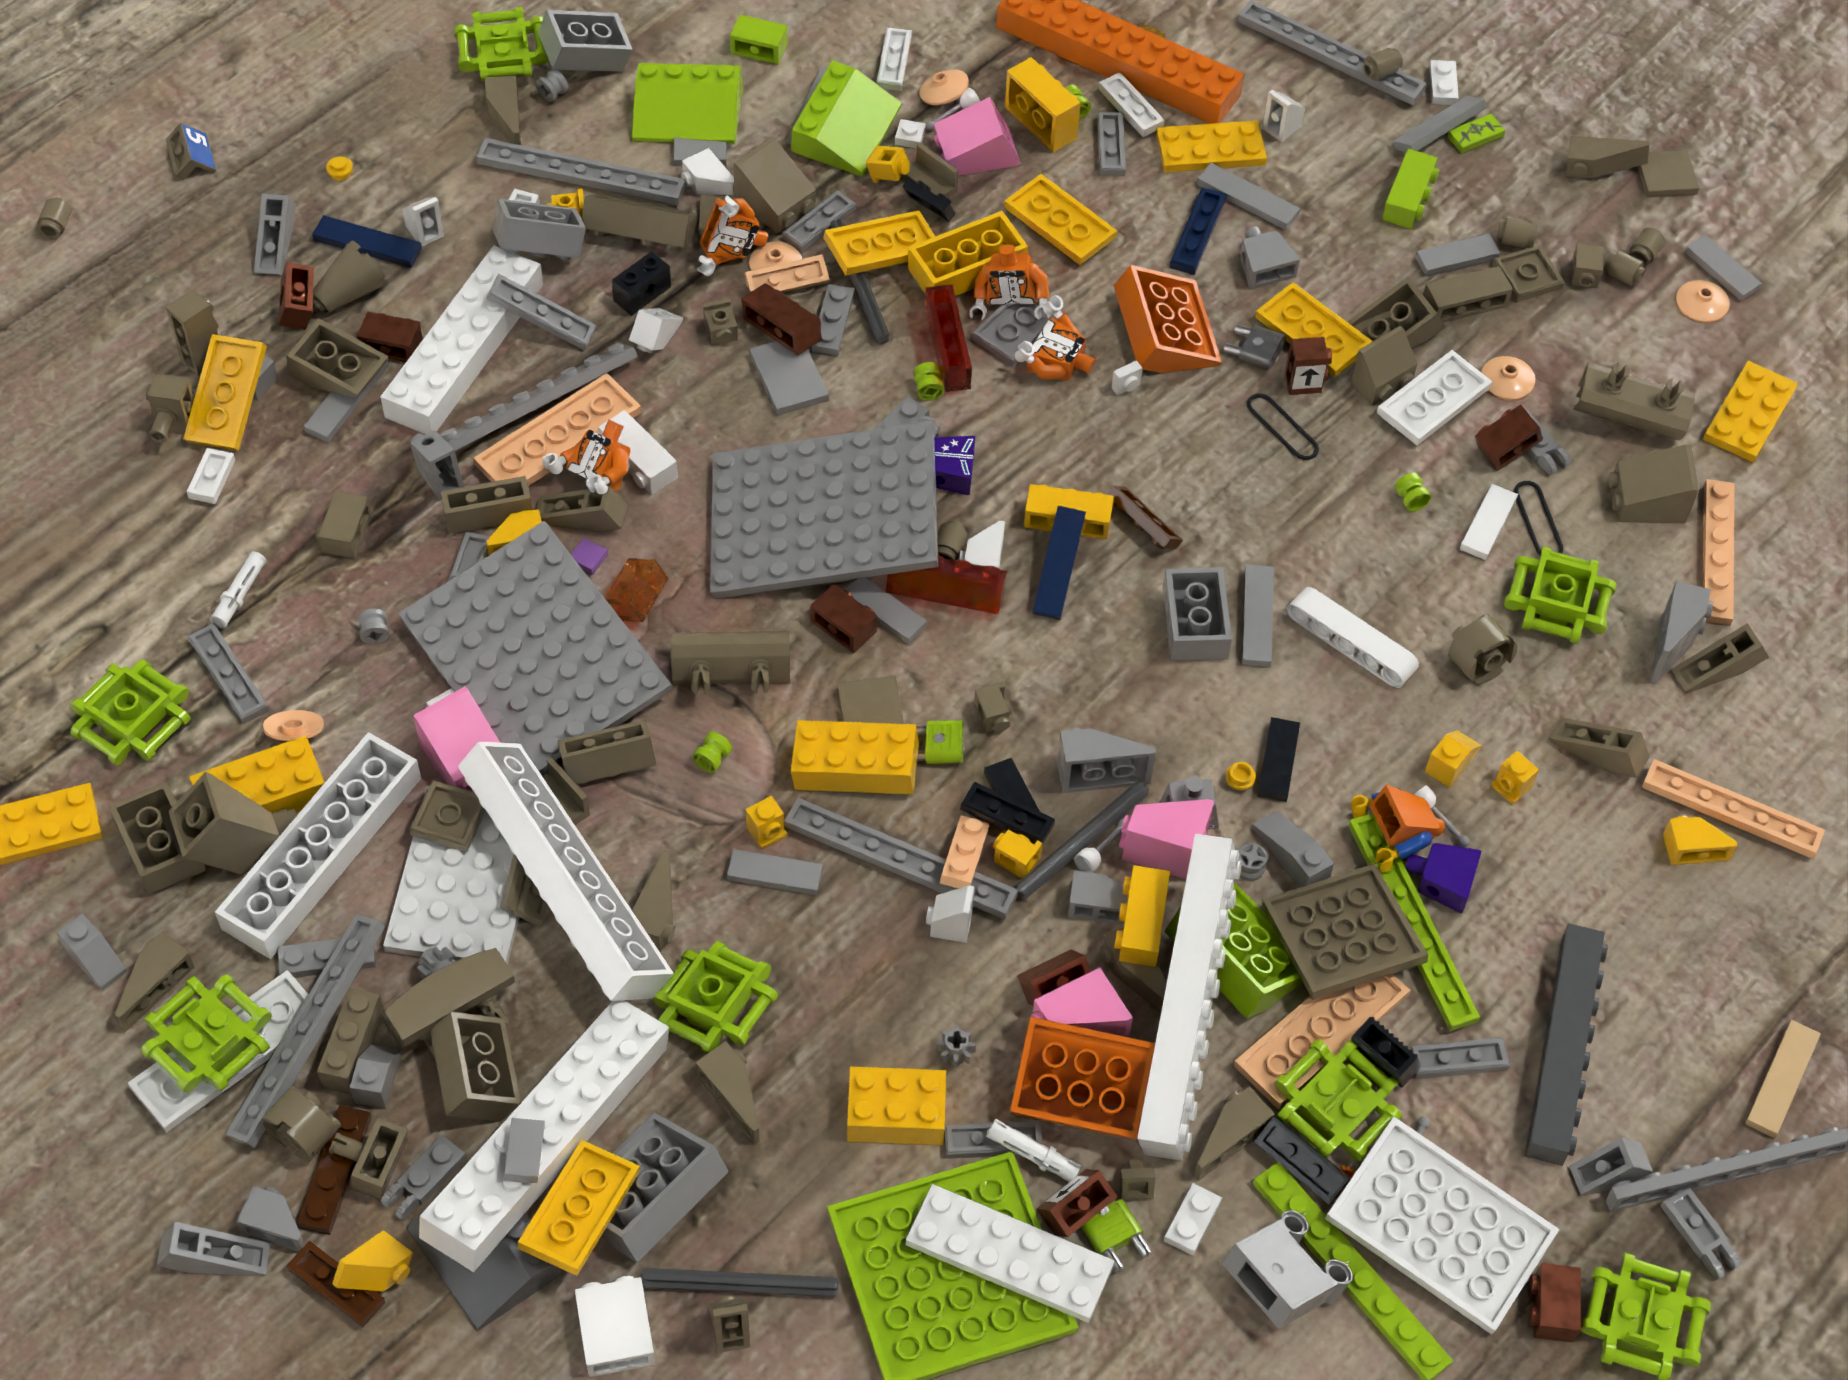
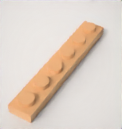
(1719, 549)
(1733, 809)

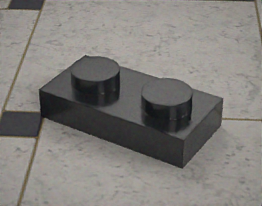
(936, 203)

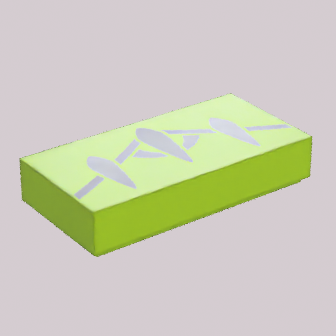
(1476, 133)

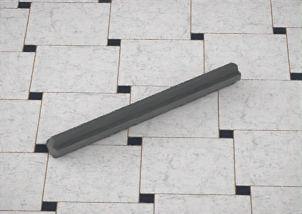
(867, 300)
(1081, 839)
(739, 1282)

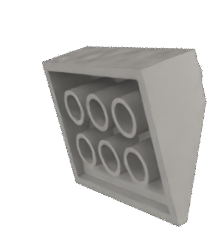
(672, 1179)

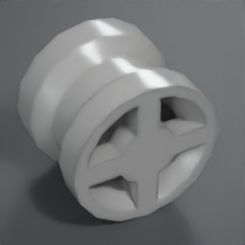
(552, 85)
(373, 626)
(1250, 854)

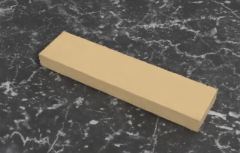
(1782, 1079)

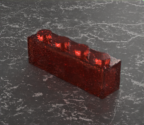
(948, 337)
(953, 584)

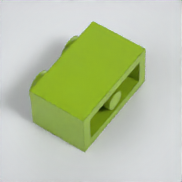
(759, 39)

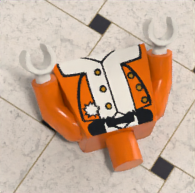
(729, 233)
(1010, 280)
(1057, 348)
(596, 458)

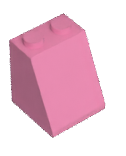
(976, 139)
(450, 732)
(1164, 834)
(1087, 1004)

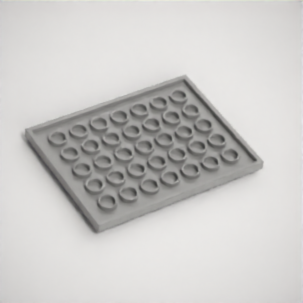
(824, 510)
(535, 646)

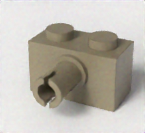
(170, 405)
(374, 1158)

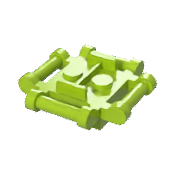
(500, 47)
(1560, 594)
(128, 710)
(711, 993)
(206, 1034)
(1337, 1100)
(1645, 1317)

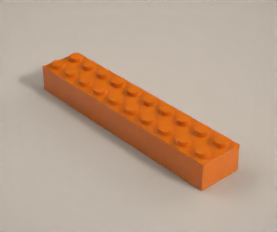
(1116, 46)

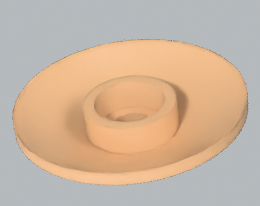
(944, 87)
(773, 254)
(1702, 301)
(1510, 378)
(293, 724)

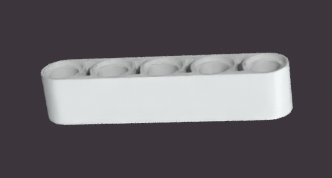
(1352, 637)

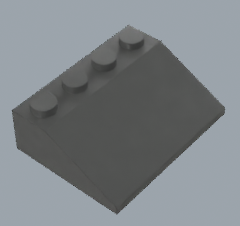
(500, 1280)

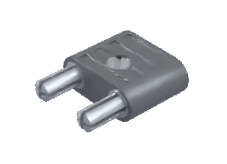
(1260, 347)

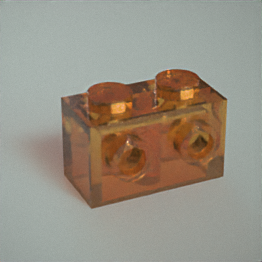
(636, 589)

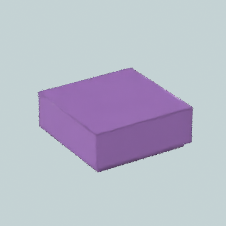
(589, 555)

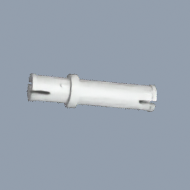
(225, 610)
(1038, 1153)

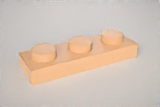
(790, 275)
(964, 852)

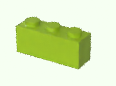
(1411, 189)

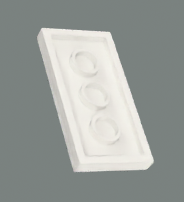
(1434, 397)

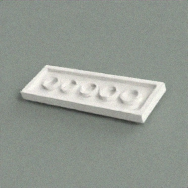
(171, 1105)
(1010, 1253)

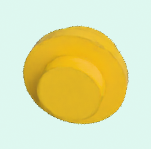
(339, 168)
(1240, 776)

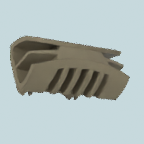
(1635, 401)
(730, 658)
(450, 989)

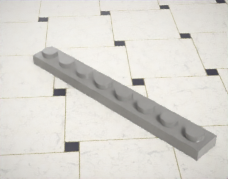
(1327, 50)
(581, 171)
(546, 392)
(892, 854)
(306, 1028)
(1718, 1171)

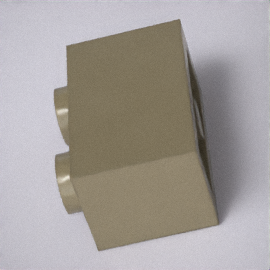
(344, 524)

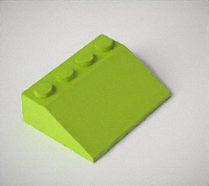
(687, 102)
(844, 119)
(1255, 963)

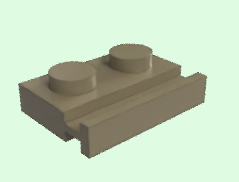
(522, 895)

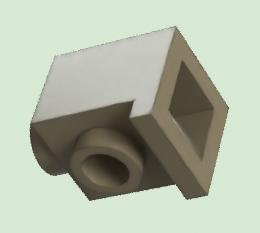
(720, 321)
(993, 707)

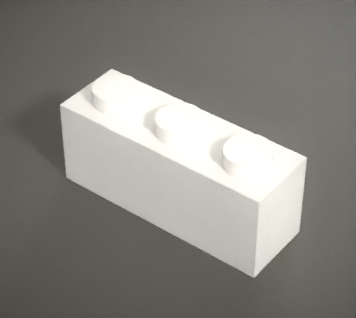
(648, 461)

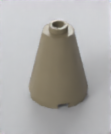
(347, 279)

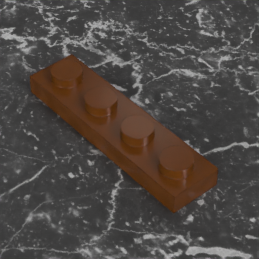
(332, 1175)

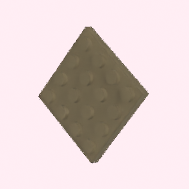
(1344, 931)

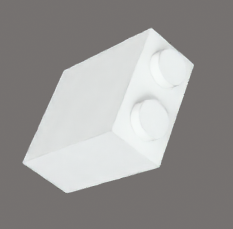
(614, 1326)

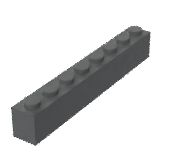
(1565, 1045)

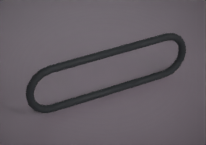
(1276, 433)
(1547, 513)

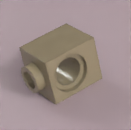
(1587, 265)

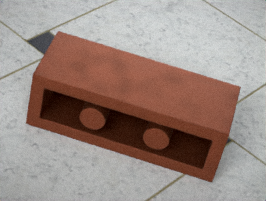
(781, 318)

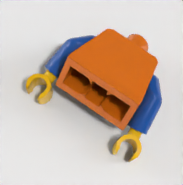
(1404, 821)

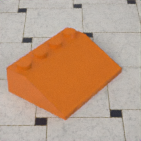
(1166, 321)
(1082, 1079)

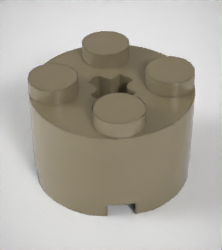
(1482, 649)
(300, 1123)

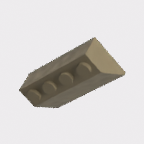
(639, 221)

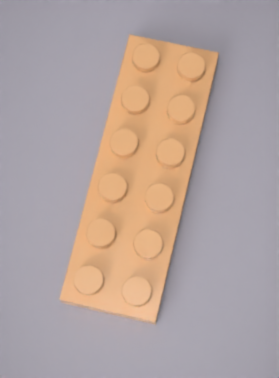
(555, 431)
(1326, 1018)

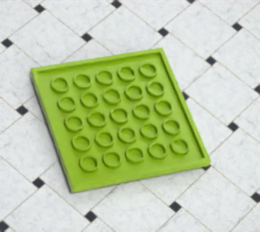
(924, 1311)

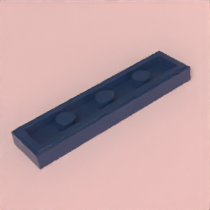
(1198, 231)
(374, 242)
(1059, 562)

